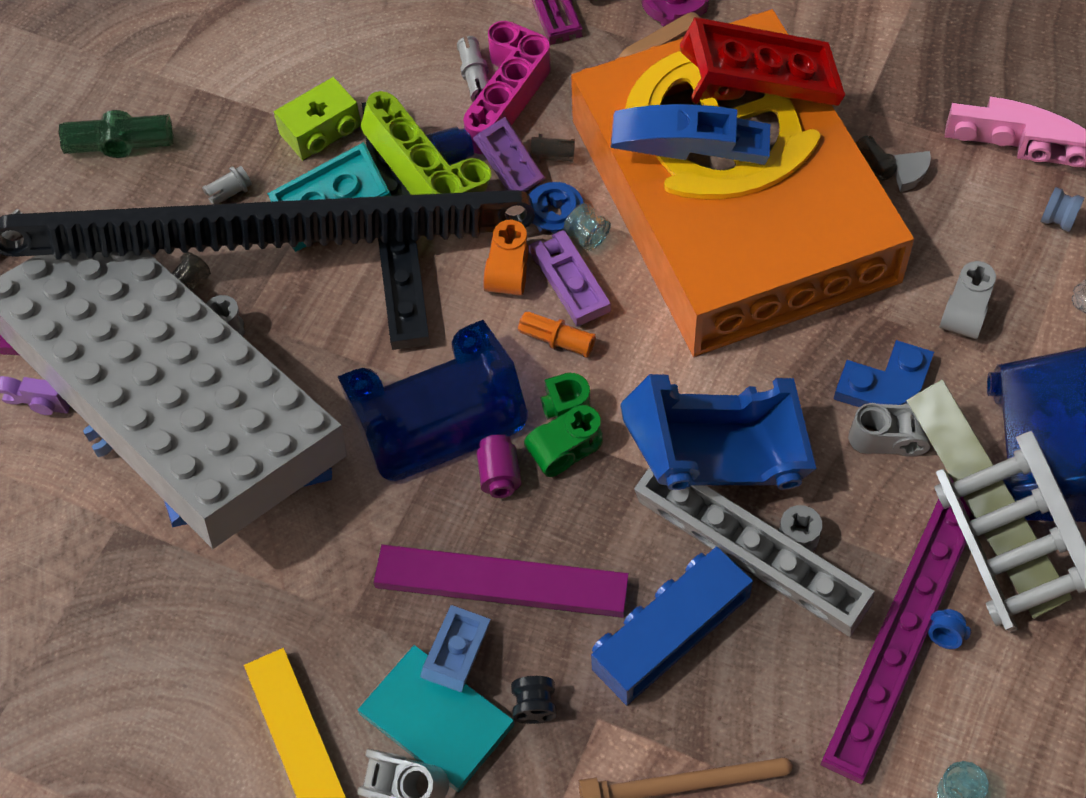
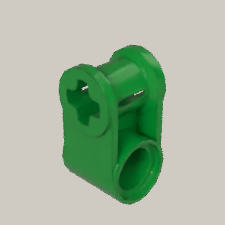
(564, 441)

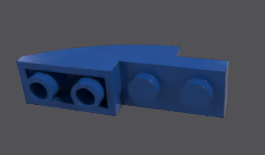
(687, 129)

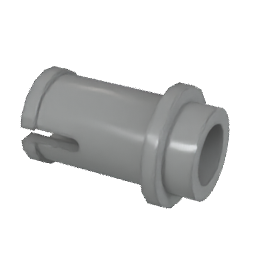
(229, 185)

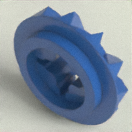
(559, 196)

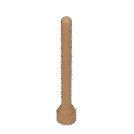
(686, 781)

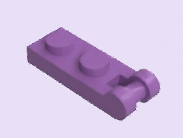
(570, 278)

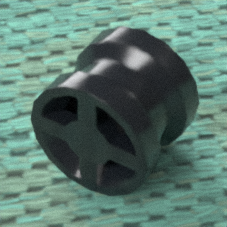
(533, 699)

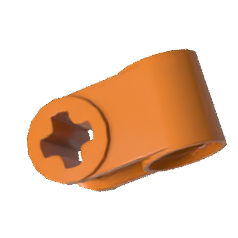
(507, 259)

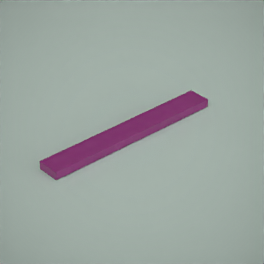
(896, 646)

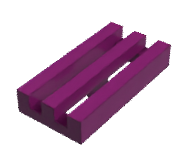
(561, 31)

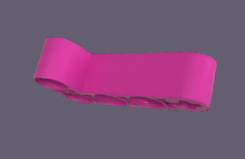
(523, 67)

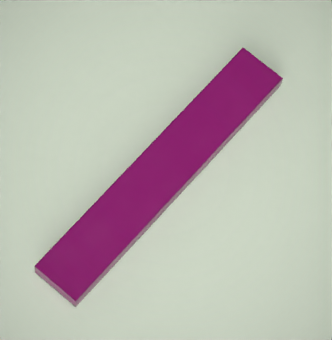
(501, 580)

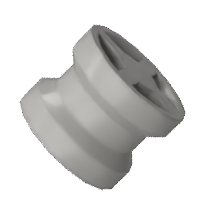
(802, 516)

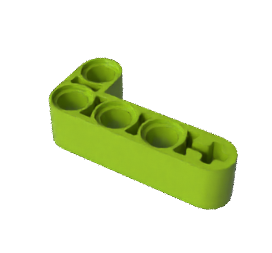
(412, 153)

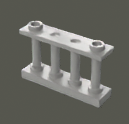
(1046, 498)

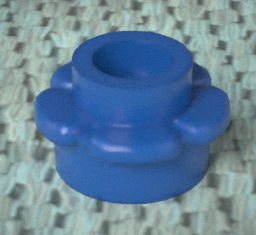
(948, 629)

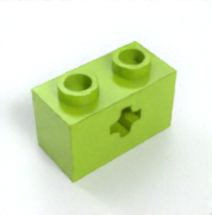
(317, 118)

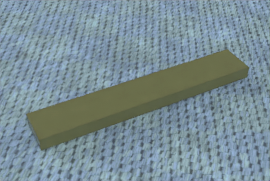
(964, 456)

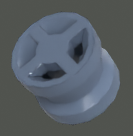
(1062, 209)

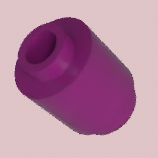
(498, 466)

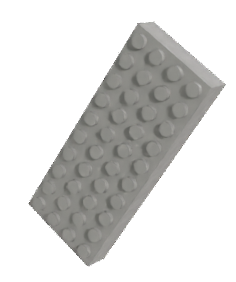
(168, 386)

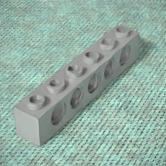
(761, 551)

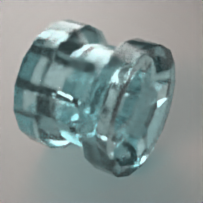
(587, 226)
(965, 778)

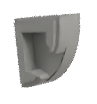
(911, 169)

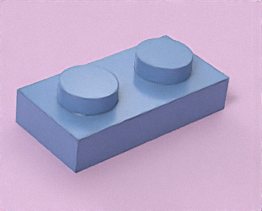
(455, 648)

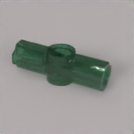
(116, 134)

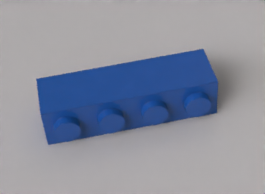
(670, 624)

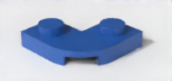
(895, 385)

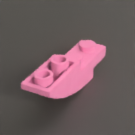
(1035, 131)

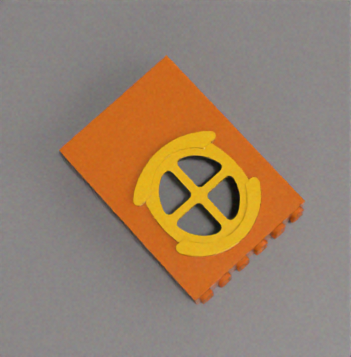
(751, 240)

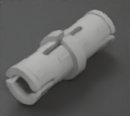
(473, 67)

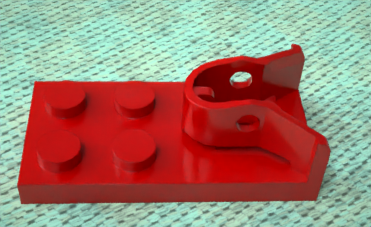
(760, 63)

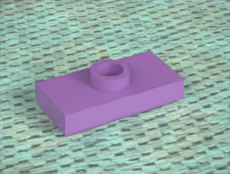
(508, 156)

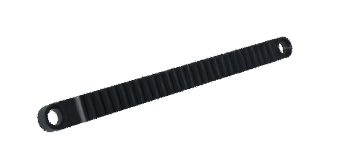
(260, 224)

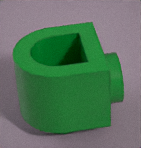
(564, 393)

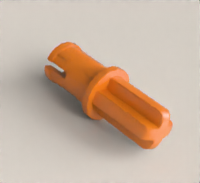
(557, 333)

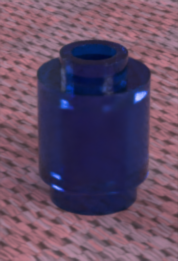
(452, 144)

